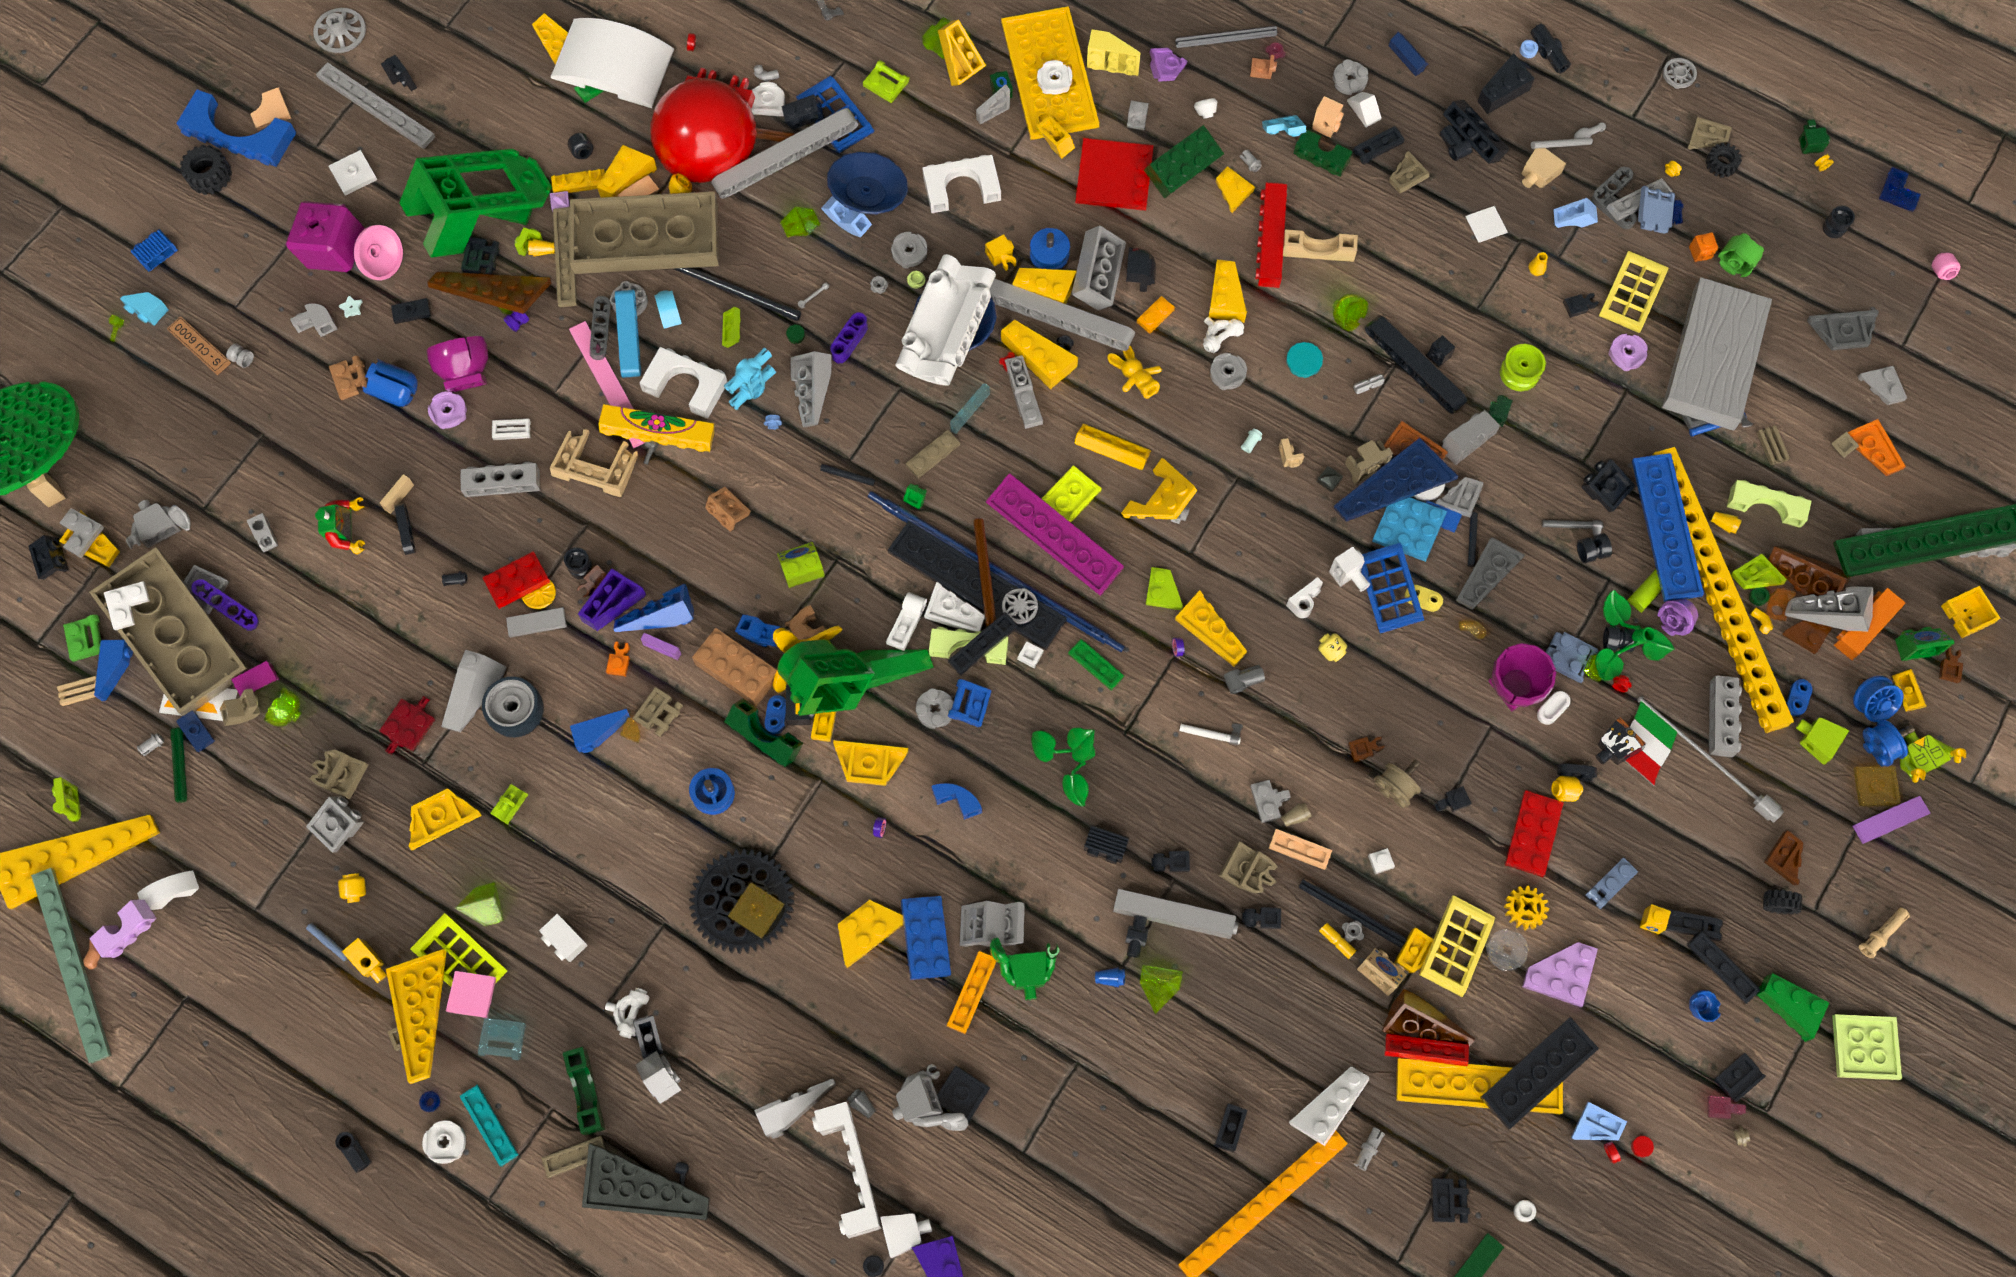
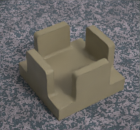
(1372, 459)

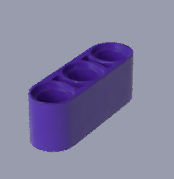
(849, 345)

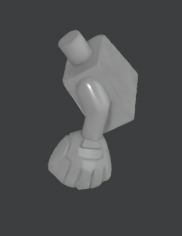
(156, 524)
(921, 1105)

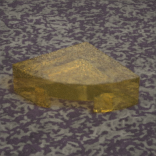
(631, 731)

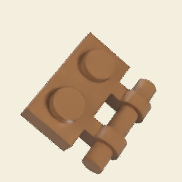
(344, 380)

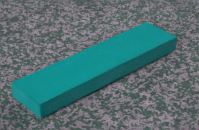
(489, 1125)

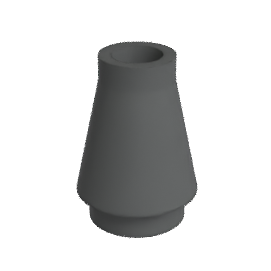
(861, 1103)

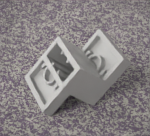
(990, 920)

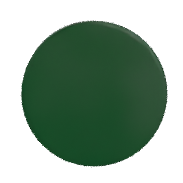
(795, 334)
(1759, 596)

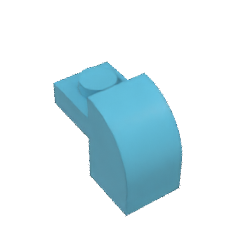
(667, 309)

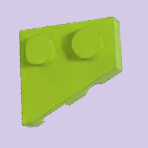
(1758, 574)
(1162, 590)

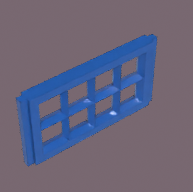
(852, 138)
(1399, 621)

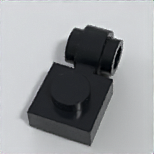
(1177, 861)
(1269, 918)

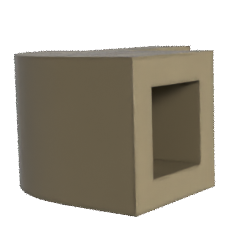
(241, 709)

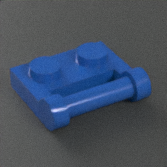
(975, 705)

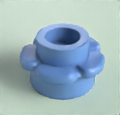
(772, 421)

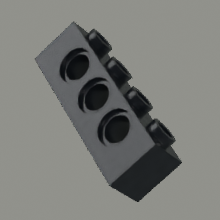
(1476, 131)

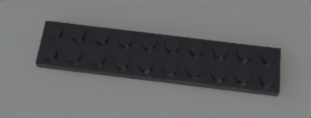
(962, 577)

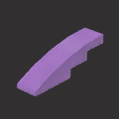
(1891, 819)

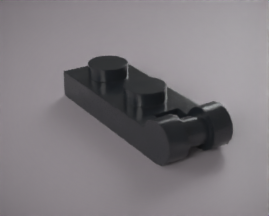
(1379, 144)
(1691, 924)

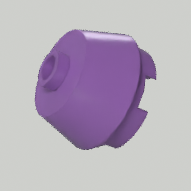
(1678, 617)

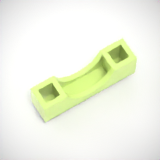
(1792, 509)
(944, 642)

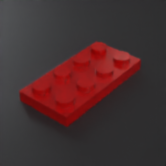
(1534, 833)

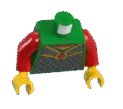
(335, 524)

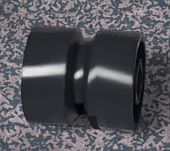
(1838, 222)
(1594, 548)
(577, 562)
(1615, 638)

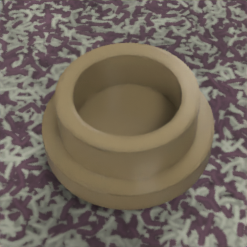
(1741, 1136)

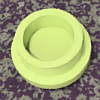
(916, 279)

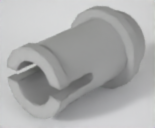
(1253, 164)
(150, 744)

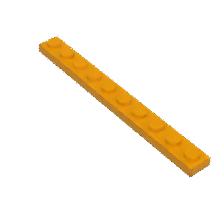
(1261, 1206)

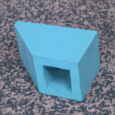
(146, 307)

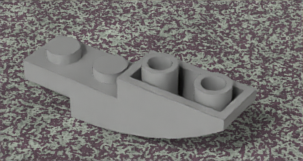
(1023, 392)

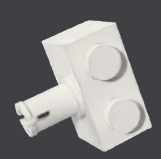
(1348, 567)

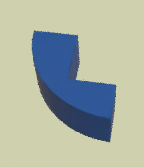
(966, 800)

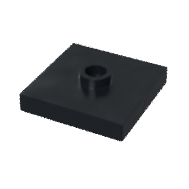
(962, 1093)

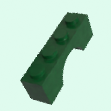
(745, 720)
(587, 1101)

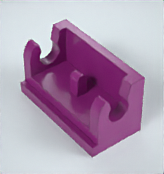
(255, 678)

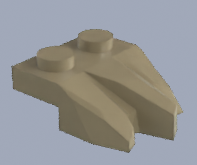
(339, 773)
(1248, 869)

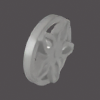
(1680, 73)
(1020, 605)

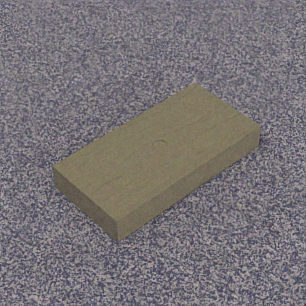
(644, 232)
(174, 634)

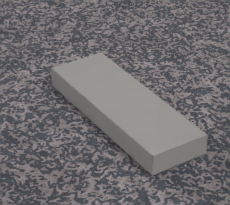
(536, 622)

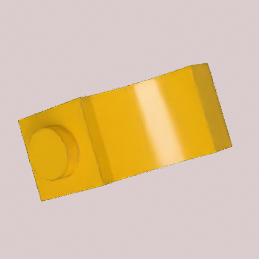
(1056, 136)

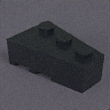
(1506, 85)

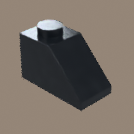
(647, 1036)

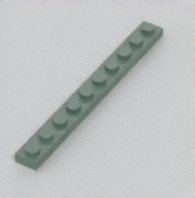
(71, 965)

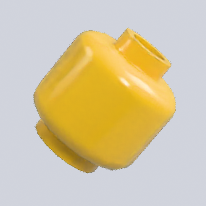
(1567, 788)
(352, 887)

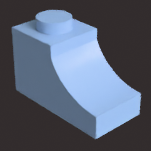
(1576, 214)

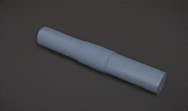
(327, 941)

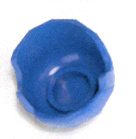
(1704, 1006)

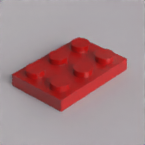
(516, 580)

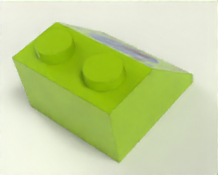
(801, 564)

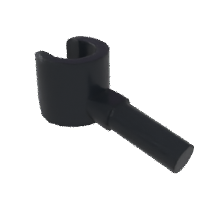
(682, 1168)

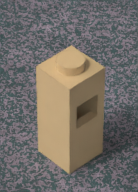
(46, 490)

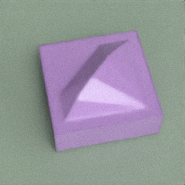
(559, 200)

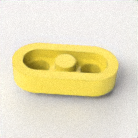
(1425, 598)

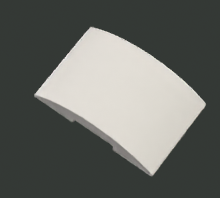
(613, 60)

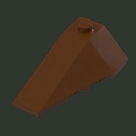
(1417, 1018)

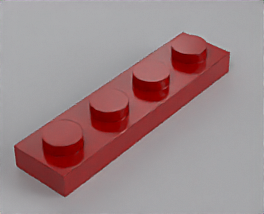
(1427, 1050)

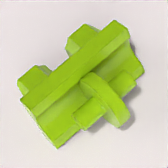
(509, 804)

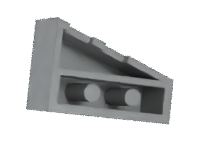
(1469, 436)

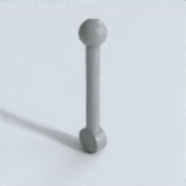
(801, 304)

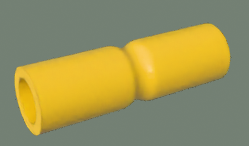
(1339, 942)

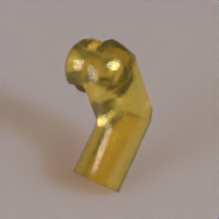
(1474, 627)

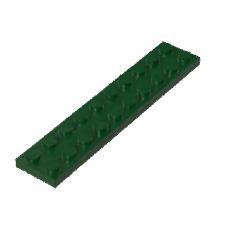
(1927, 541)

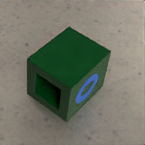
(1000, 79)

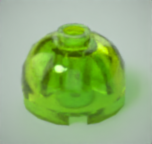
(1349, 310)
(283, 709)

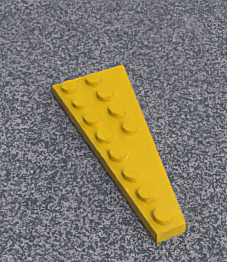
(68, 856)

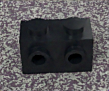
(803, 112)

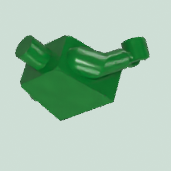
(1025, 970)

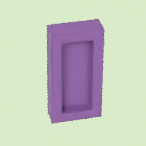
(661, 646)

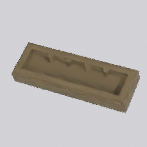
(569, 1158)

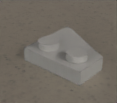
(994, 105)

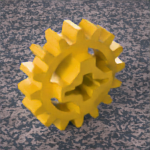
(1533, 916)

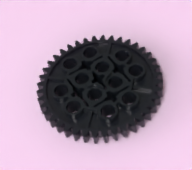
(711, 915)

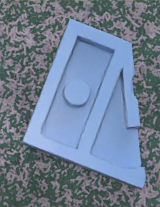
(1598, 1125)

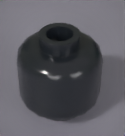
(580, 146)

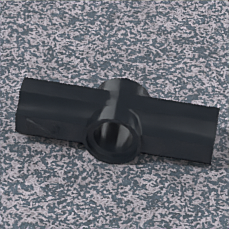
(1550, 48)

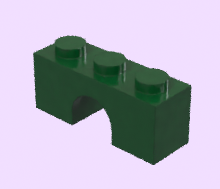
(1332, 161)

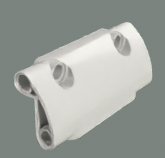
(945, 321)

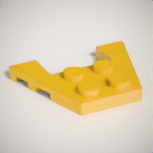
(1168, 499)

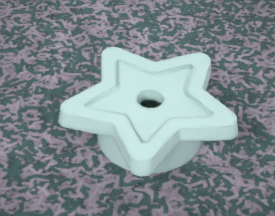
(355, 310)

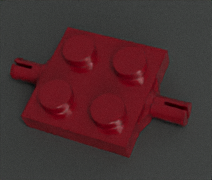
(407, 725)

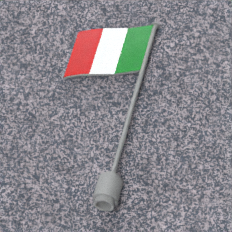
(1659, 738)

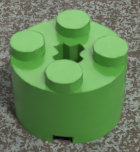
(1740, 255)

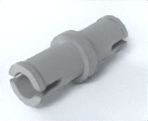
(1369, 1149)

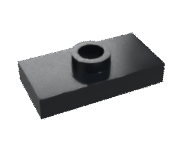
(411, 311)

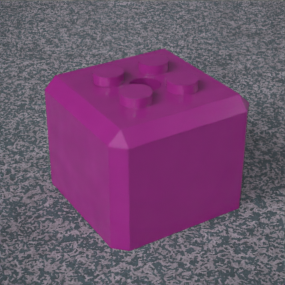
(324, 236)

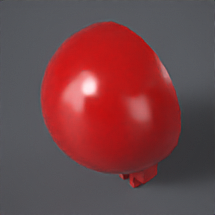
(704, 126)

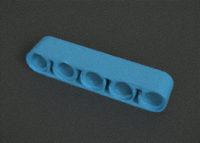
(628, 333)

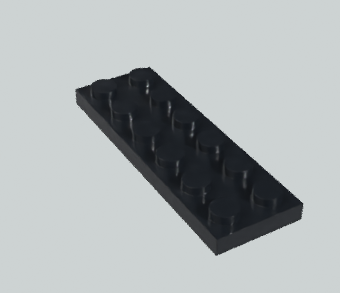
(1539, 1073)

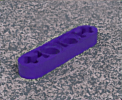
(224, 605)

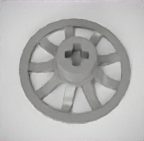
(338, 26)

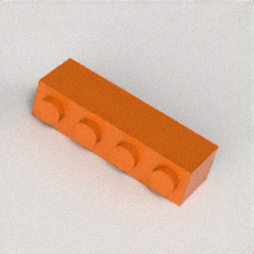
(1884, 609)

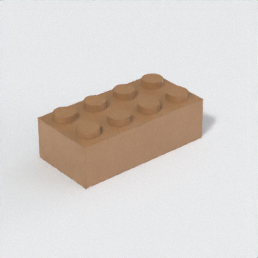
(735, 667)

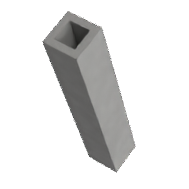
(1175, 914)

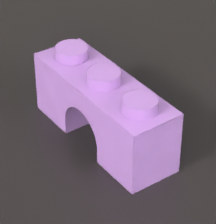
(135, 919)

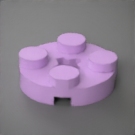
(1623, 360)
(450, 419)

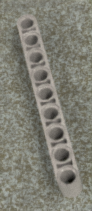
(784, 153)
(1061, 315)

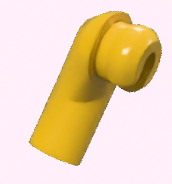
(1764, 619)

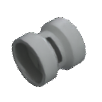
(238, 354)

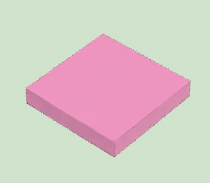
(471, 994)

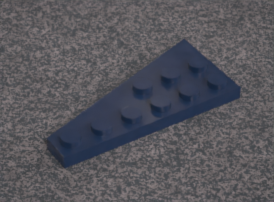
(1404, 476)

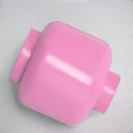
(1946, 266)

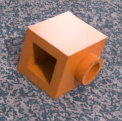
(1703, 247)

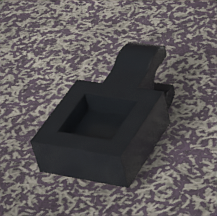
(1455, 799)

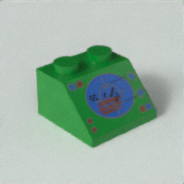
(1922, 643)

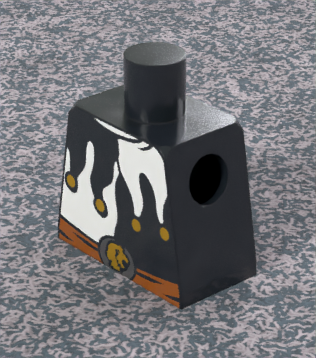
(1619, 743)

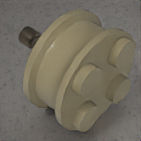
(1398, 783)

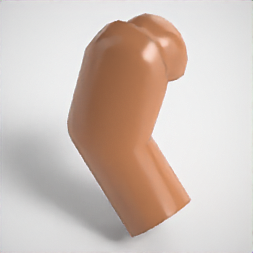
(92, 957)

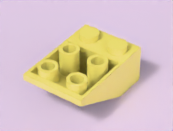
(1112, 54)

